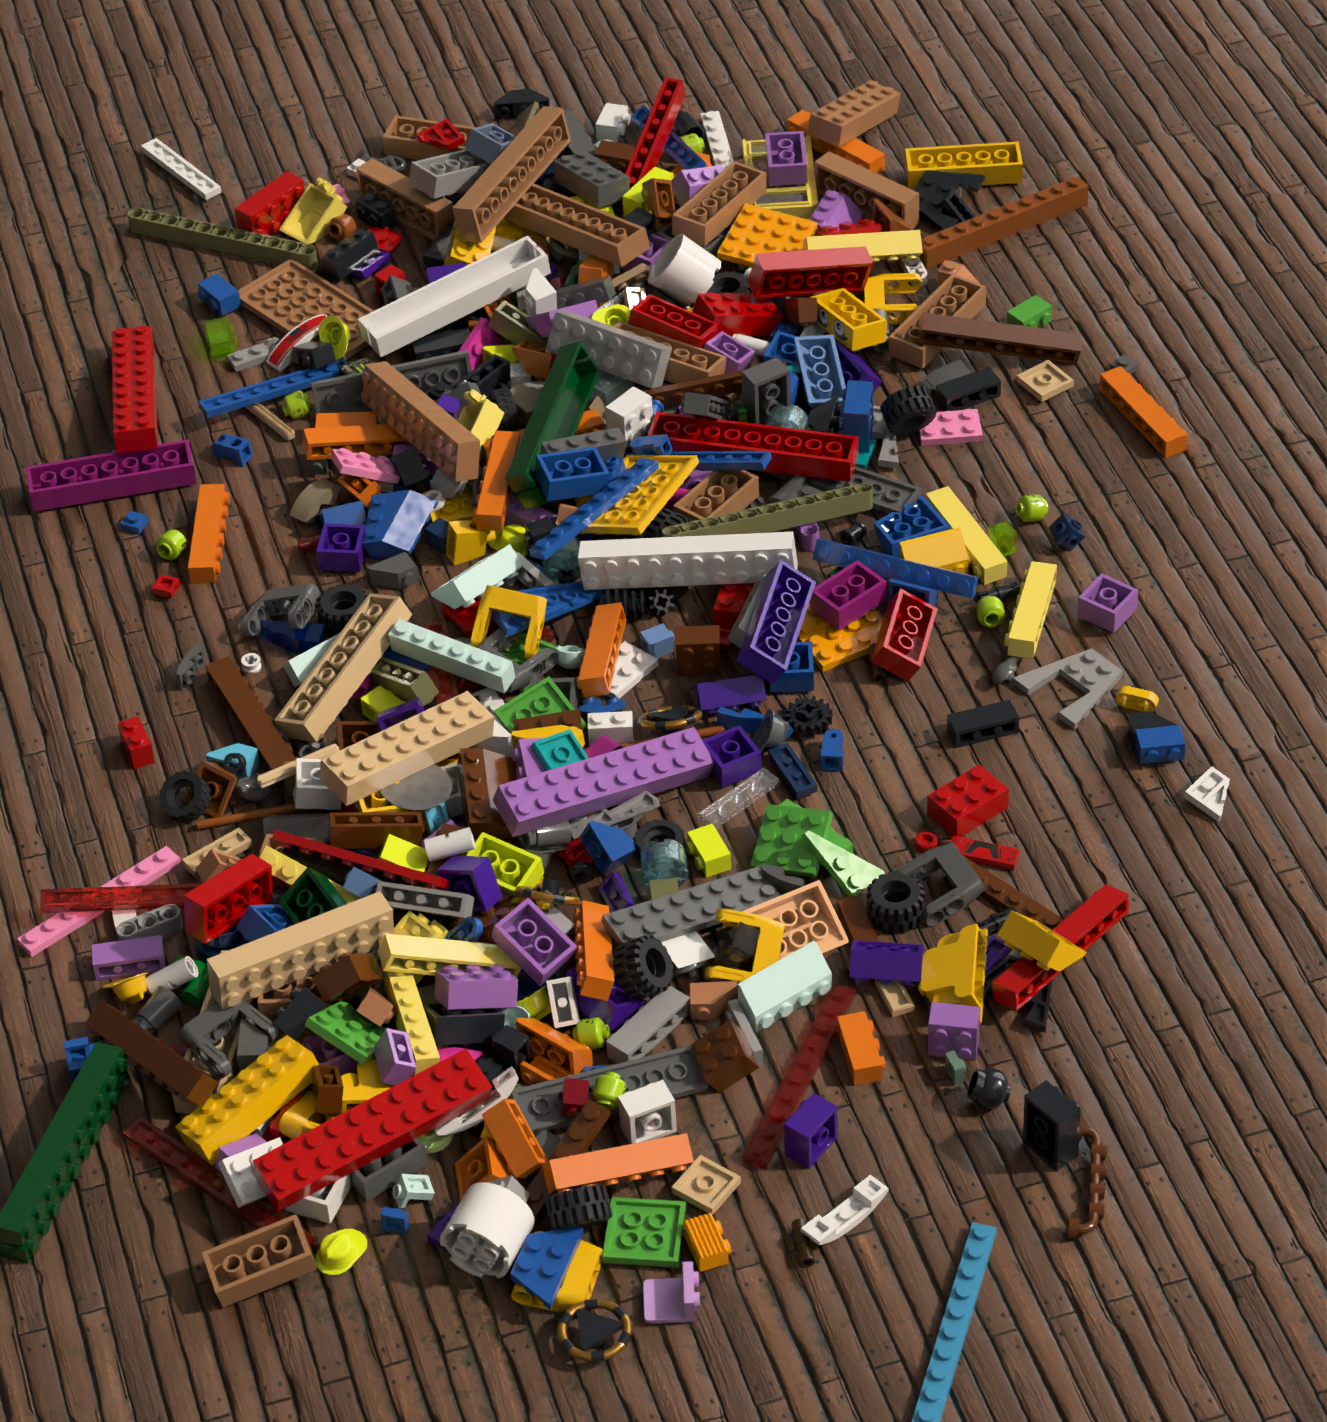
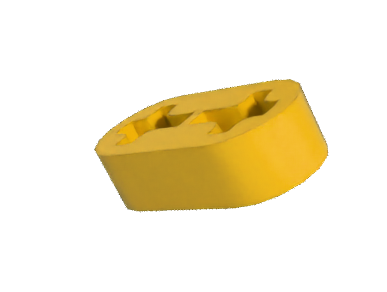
(1137, 699)

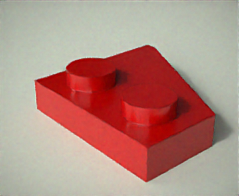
(442, 135)

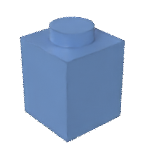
(657, 641)
(360, 882)

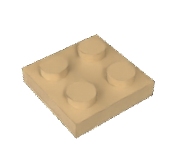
(631, 277)
(1045, 380)
(706, 1184)

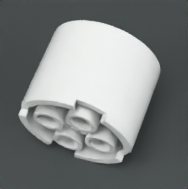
(683, 270)
(487, 1230)

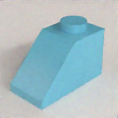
(249, 752)

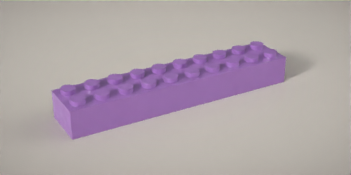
(602, 781)

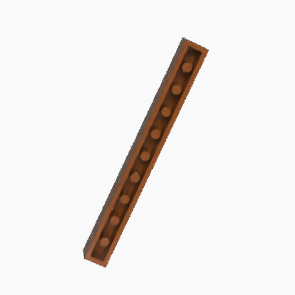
(1003, 221)

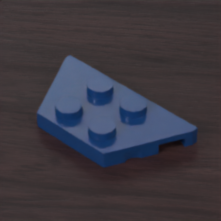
(545, 1262)

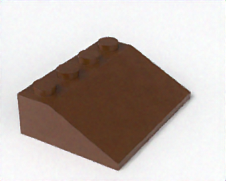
(479, 777)

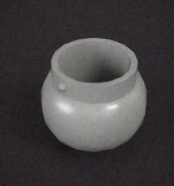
(446, 485)

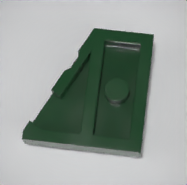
(738, 413)

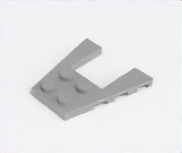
(889, 452)
(1084, 670)
(630, 808)

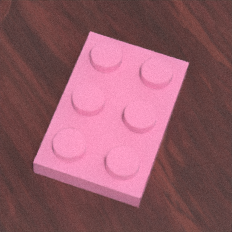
(952, 428)
(364, 465)

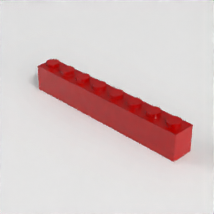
(656, 130)
(1081, 928)

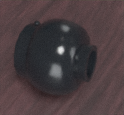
(989, 1088)

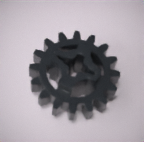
(809, 716)

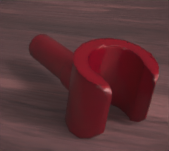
(467, 685)

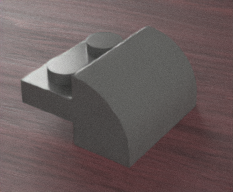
(792, 489)

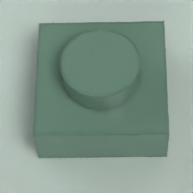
(955, 1067)

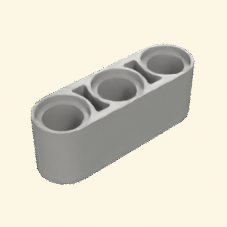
(160, 921)

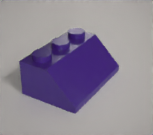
(854, 368)
(730, 693)
(886, 962)
(612, 1012)

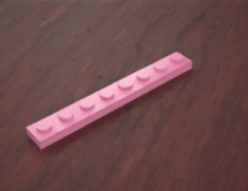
(67, 922)

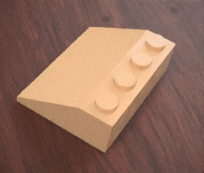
(806, 918)

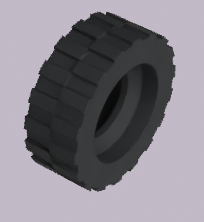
(505, 402)
(198, 804)
(657, 829)

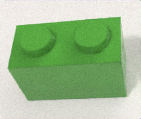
(1030, 313)

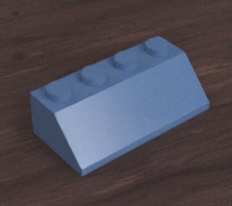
(820, 368)

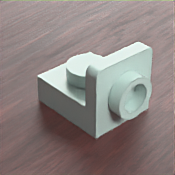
(412, 1187)

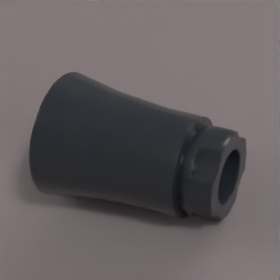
(687, 124)

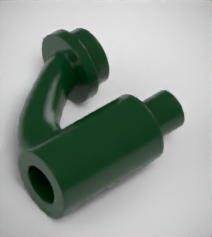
(573, 275)

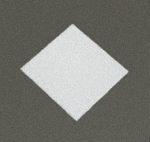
(688, 949)

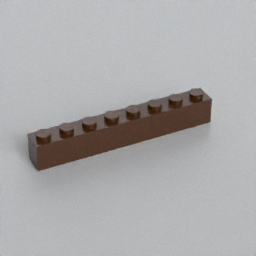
(999, 338)
(249, 714)
(151, 1054)

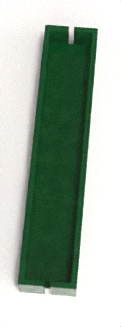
(554, 417)
(62, 1152)

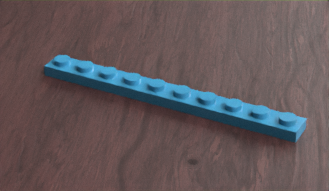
(955, 1324)

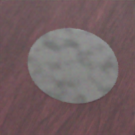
(420, 790)

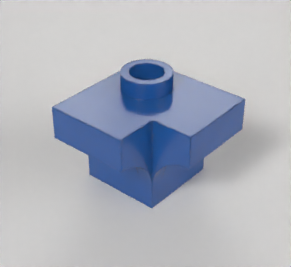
(77, 1053)

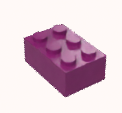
(848, 595)

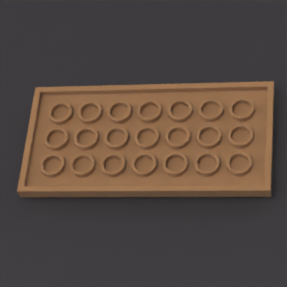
(297, 294)

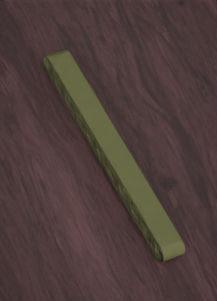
(220, 238)
(781, 514)

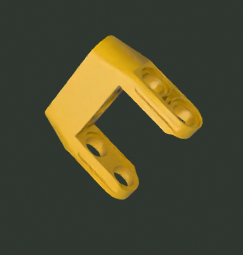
(878, 286)
(512, 603)
(767, 946)
(300, 1118)
(577, 1282)

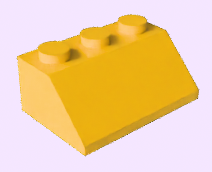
(939, 549)
(1039, 942)

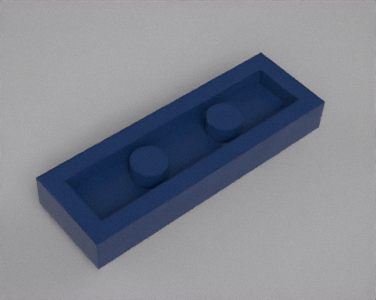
(792, 770)

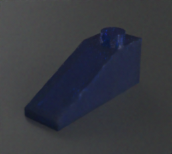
(296, 640)

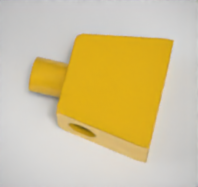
(466, 542)

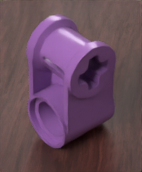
(807, 535)

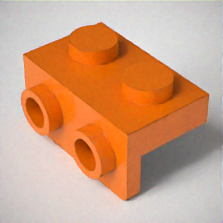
(541, 1070)

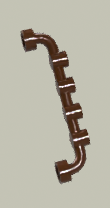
(1096, 1190)

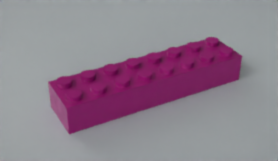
(110, 475)

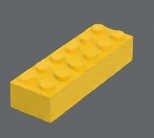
(996, 161)
(249, 1098)

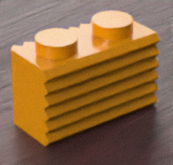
(706, 1242)

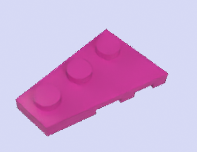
(478, 338)

